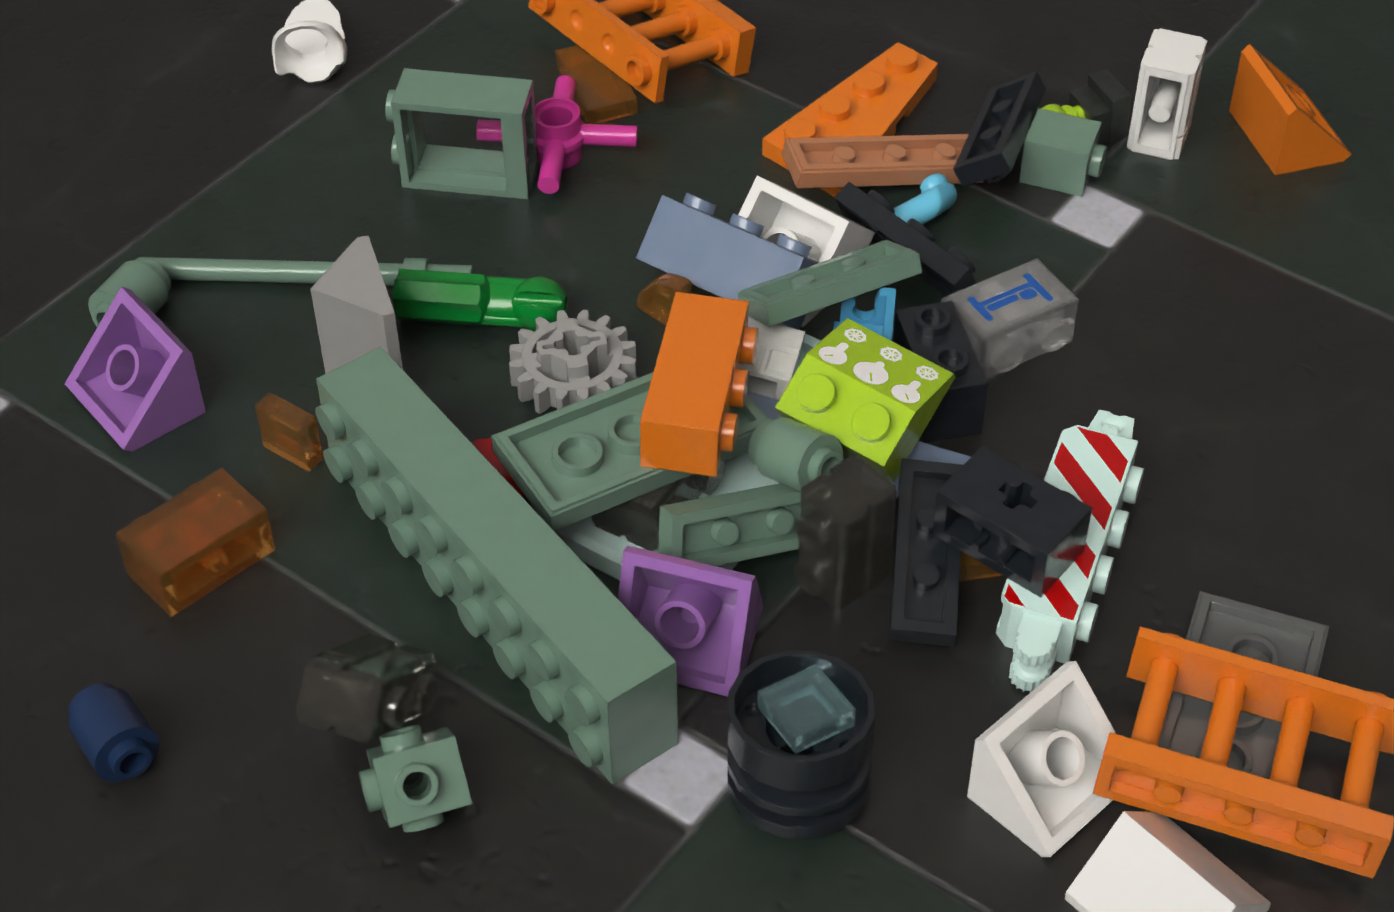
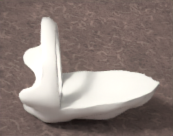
(310, 42)

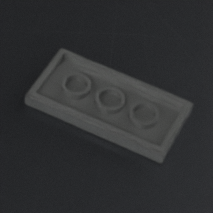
(1253, 634)

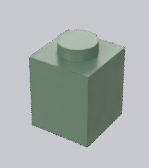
(1062, 152)

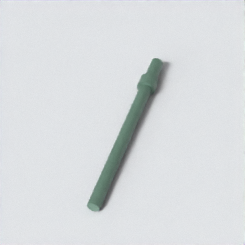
(281, 270)

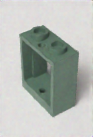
(462, 169)

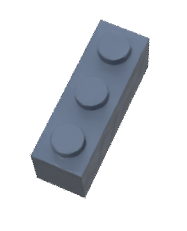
(717, 253)

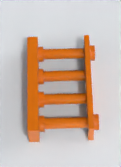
(628, 51)
(1237, 802)

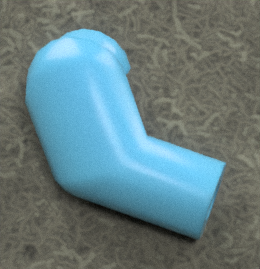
(935, 198)

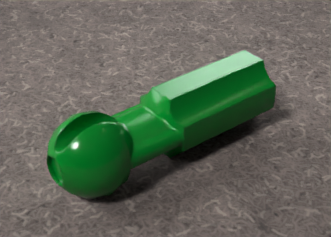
(476, 299)

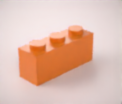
(697, 385)

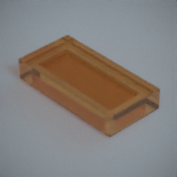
(598, 89)

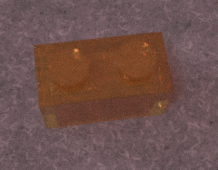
(196, 541)

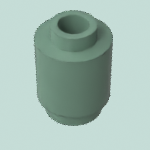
(142, 276)
(793, 451)

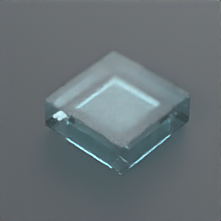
(806, 708)

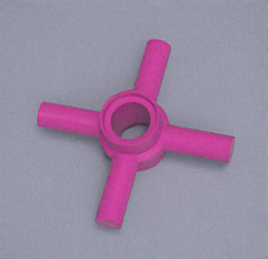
(562, 134)

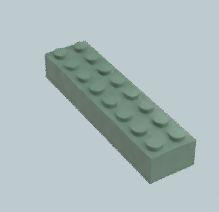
(500, 566)

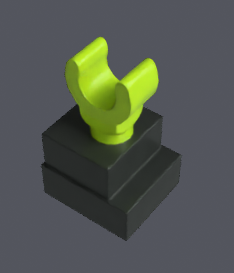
(1101, 101)

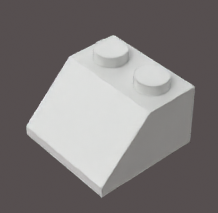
(803, 220)

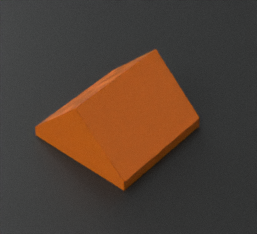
(1281, 118)

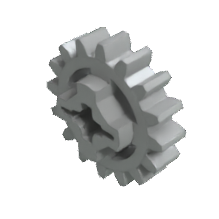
(570, 360)

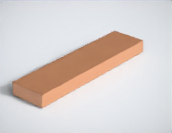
(871, 159)

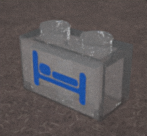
(1016, 316)

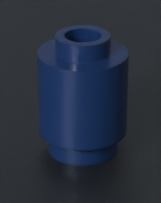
(112, 732)

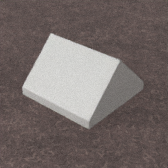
(1043, 762)
(1158, 867)

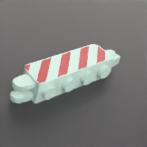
(1099, 471)

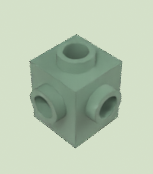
(438, 788)

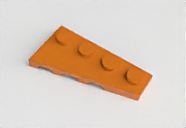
(862, 104)

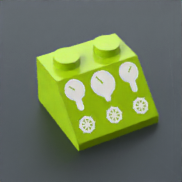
(866, 395)

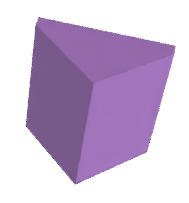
(136, 375)
(695, 613)

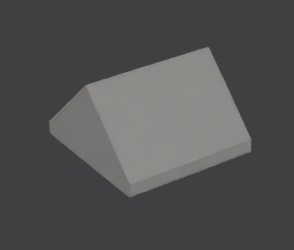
(354, 308)

